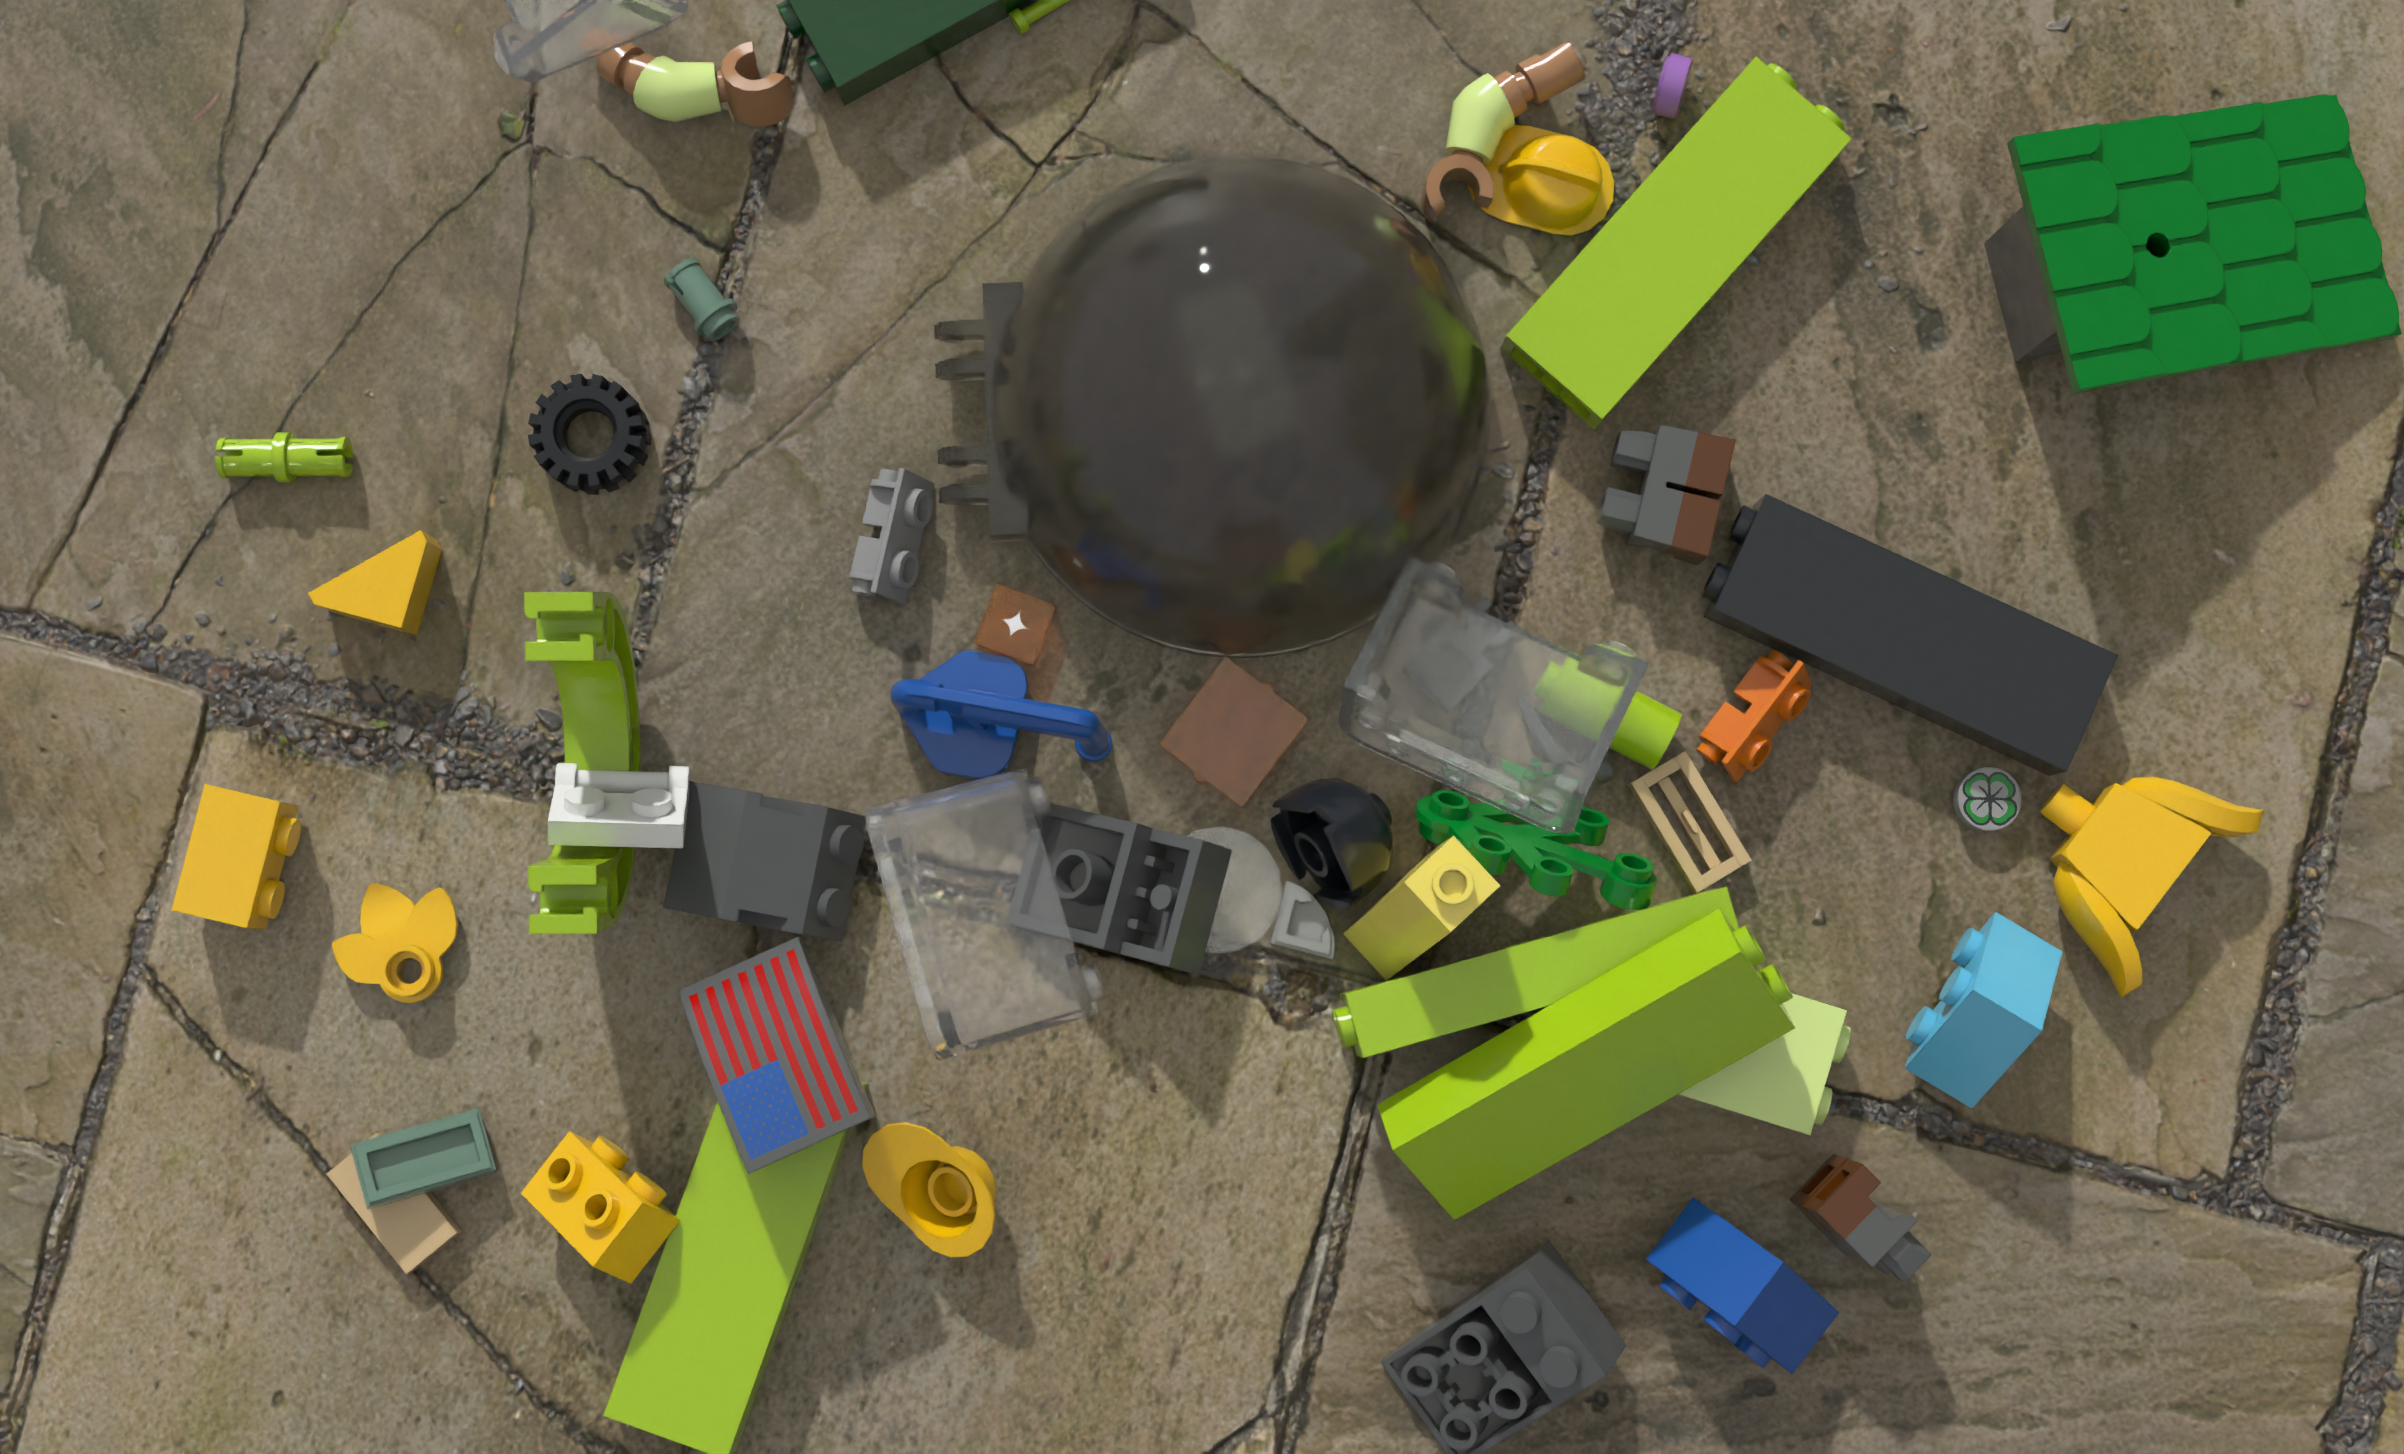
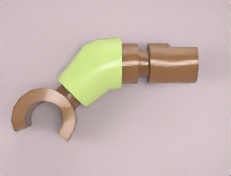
(696, 89)
(1484, 114)

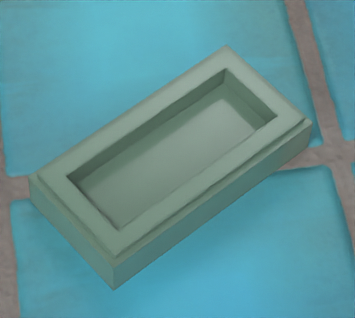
(423, 1158)

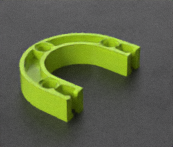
(597, 685)

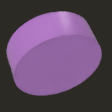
(1672, 85)

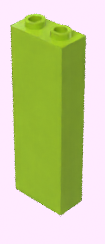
(1676, 241)
(1509, 978)
(1588, 1063)
(722, 1291)

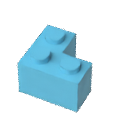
(1986, 1010)

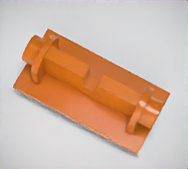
(1773, 697)

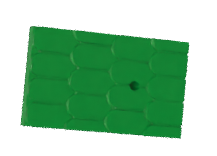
(2190, 244)

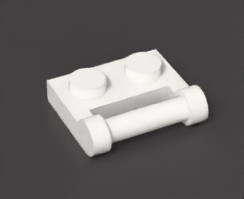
(619, 807)

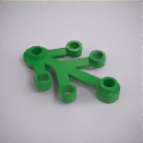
(1537, 851)

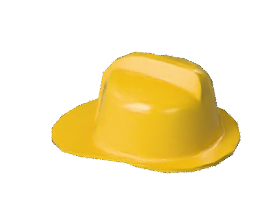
(1548, 182)
(932, 1187)

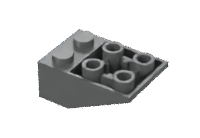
(1505, 1354)

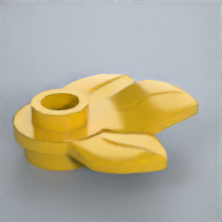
(393, 934)

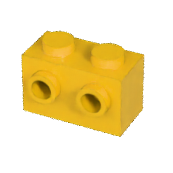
(237, 858)
(601, 1205)

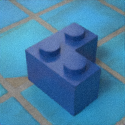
(1746, 1288)

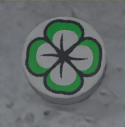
(1987, 799)

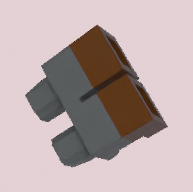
(1677, 490)
(1864, 1230)

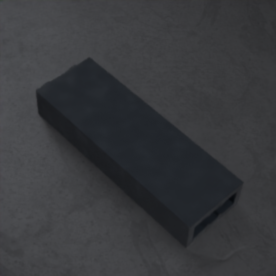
(1908, 635)

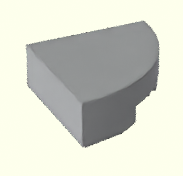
(1303, 924)

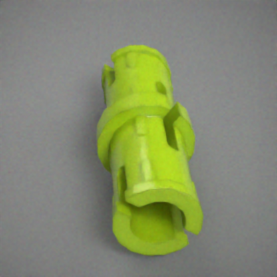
(284, 457)

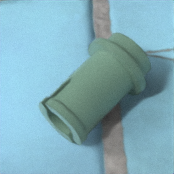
(702, 300)

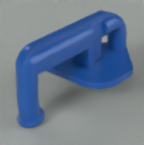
(973, 710)

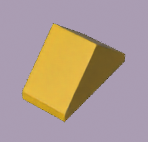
(388, 587)

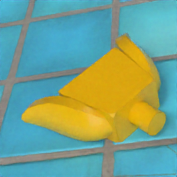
(2126, 857)

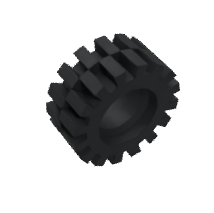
(568, 402)

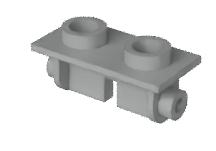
(902, 508)

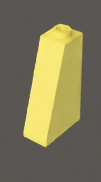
(1421, 908)

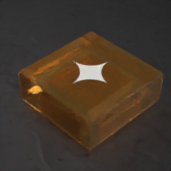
(1015, 625)

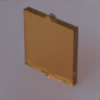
(1233, 732)

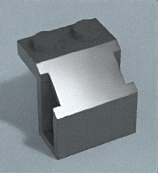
(766, 861)

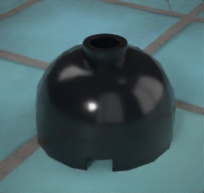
(1336, 837)

